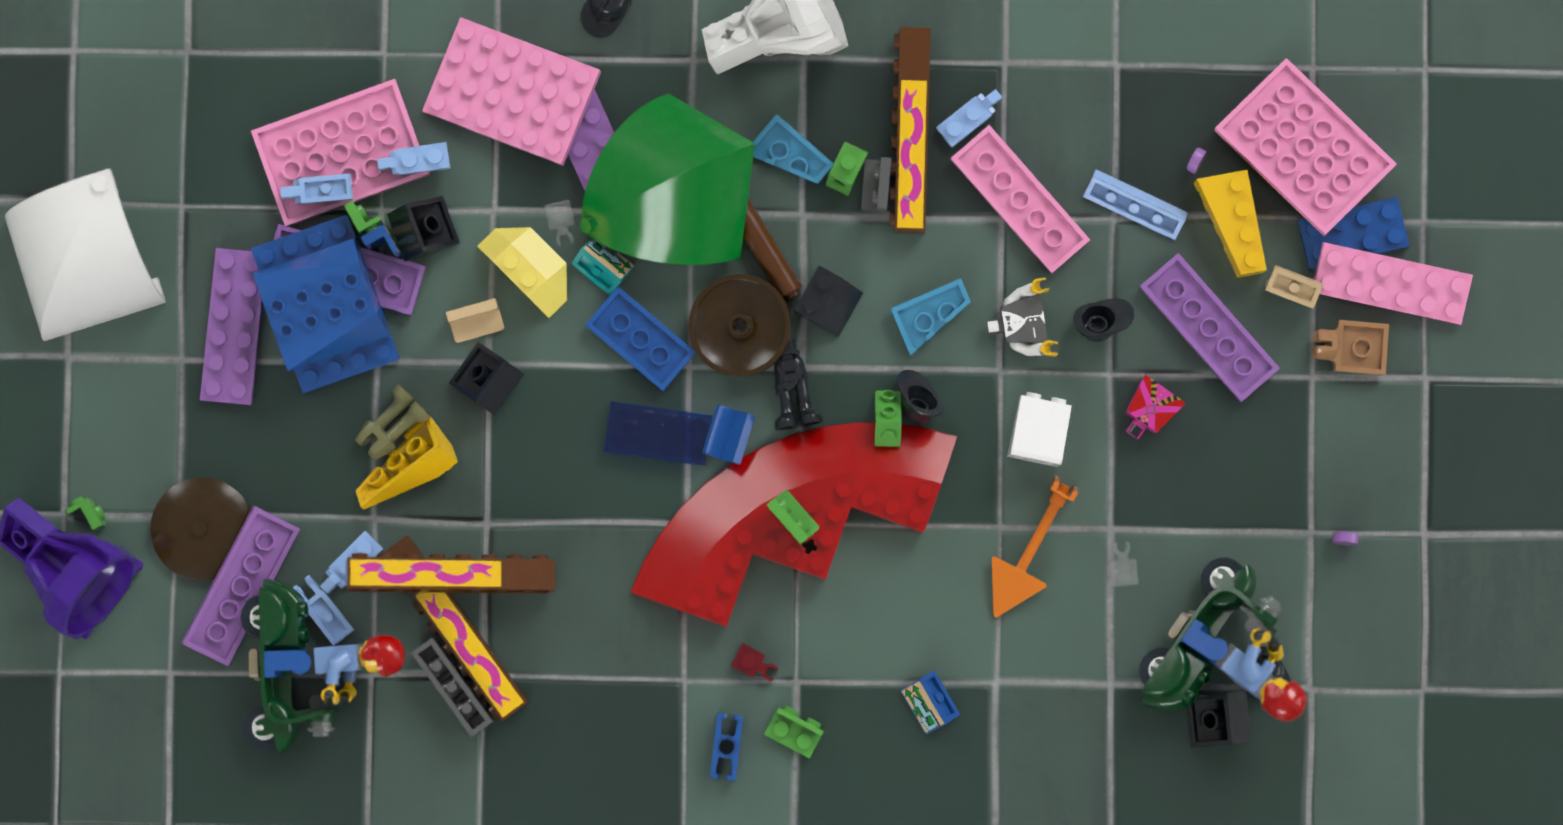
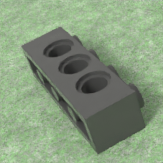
(452, 687)

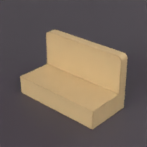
(1293, 286)
(475, 320)

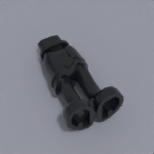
(791, 374)

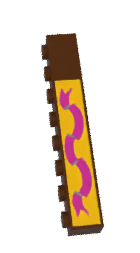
(912, 130)
(449, 574)
(466, 644)

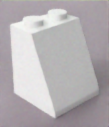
(1040, 430)

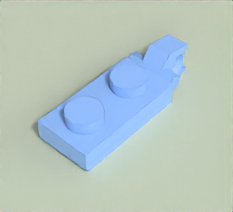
(968, 118)
(416, 159)
(319, 189)
(363, 544)

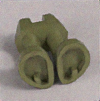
(386, 444)

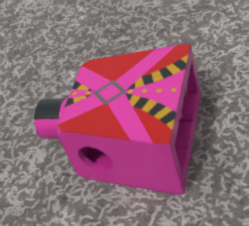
(1151, 407)

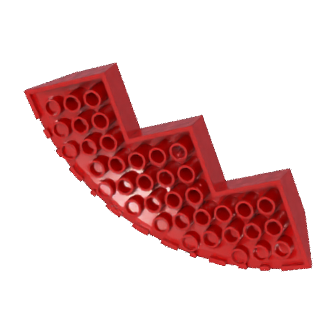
(828, 470)

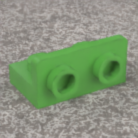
(361, 219)
(793, 516)
(793, 731)

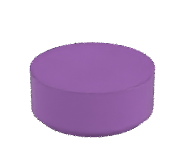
(1196, 160)
(1345, 538)

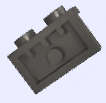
(876, 185)

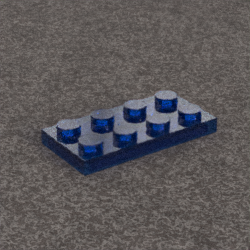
(657, 433)

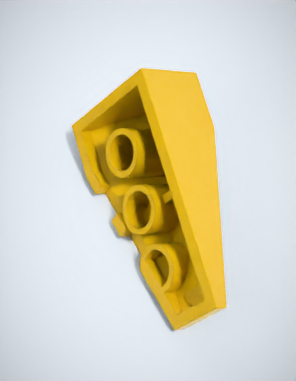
(417, 460)

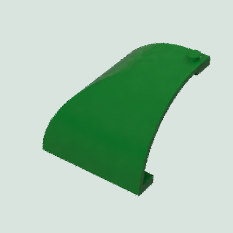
(670, 187)

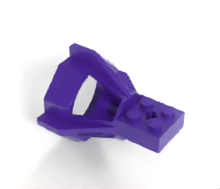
(64, 565)

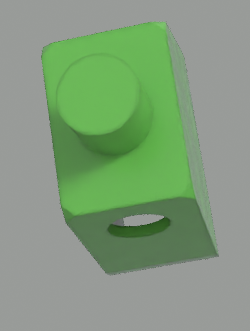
(846, 168)

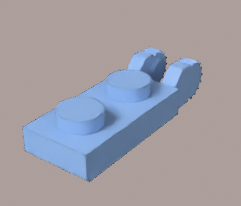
(326, 613)

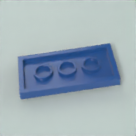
(1367, 227)
(640, 338)

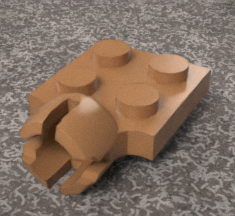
(1354, 347)

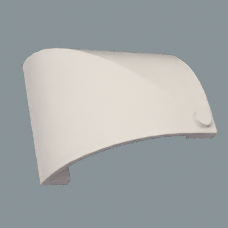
(80, 256)

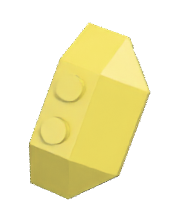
(529, 265)

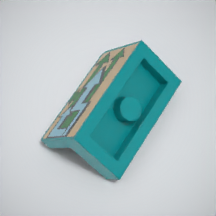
(602, 265)

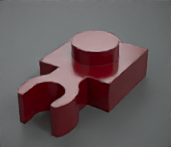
(750, 661)

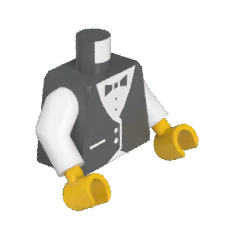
(1024, 321)

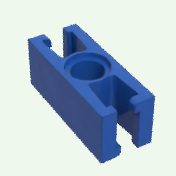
(734, 755)

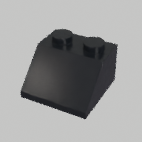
(423, 228)
(828, 301)
(486, 378)
(1219, 719)

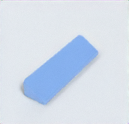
(1135, 204)

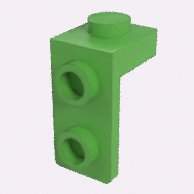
(888, 418)

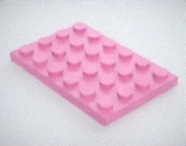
(511, 91)
(337, 140)
(1305, 147)

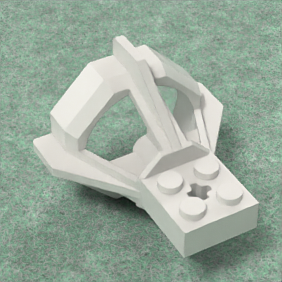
(769, 29)

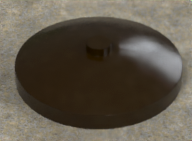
(740, 325)
(197, 526)

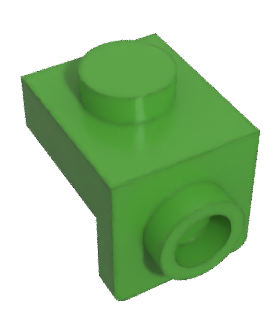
(93, 513)

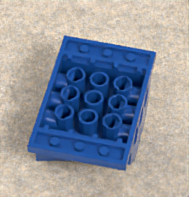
(323, 304)

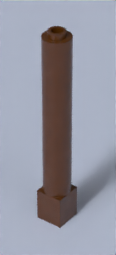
(769, 255)

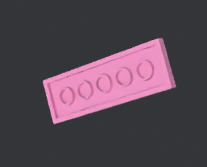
(1020, 199)
(1393, 283)

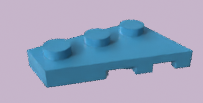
(789, 150)
(927, 313)

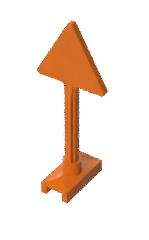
(1013, 583)

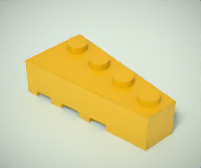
(1234, 217)

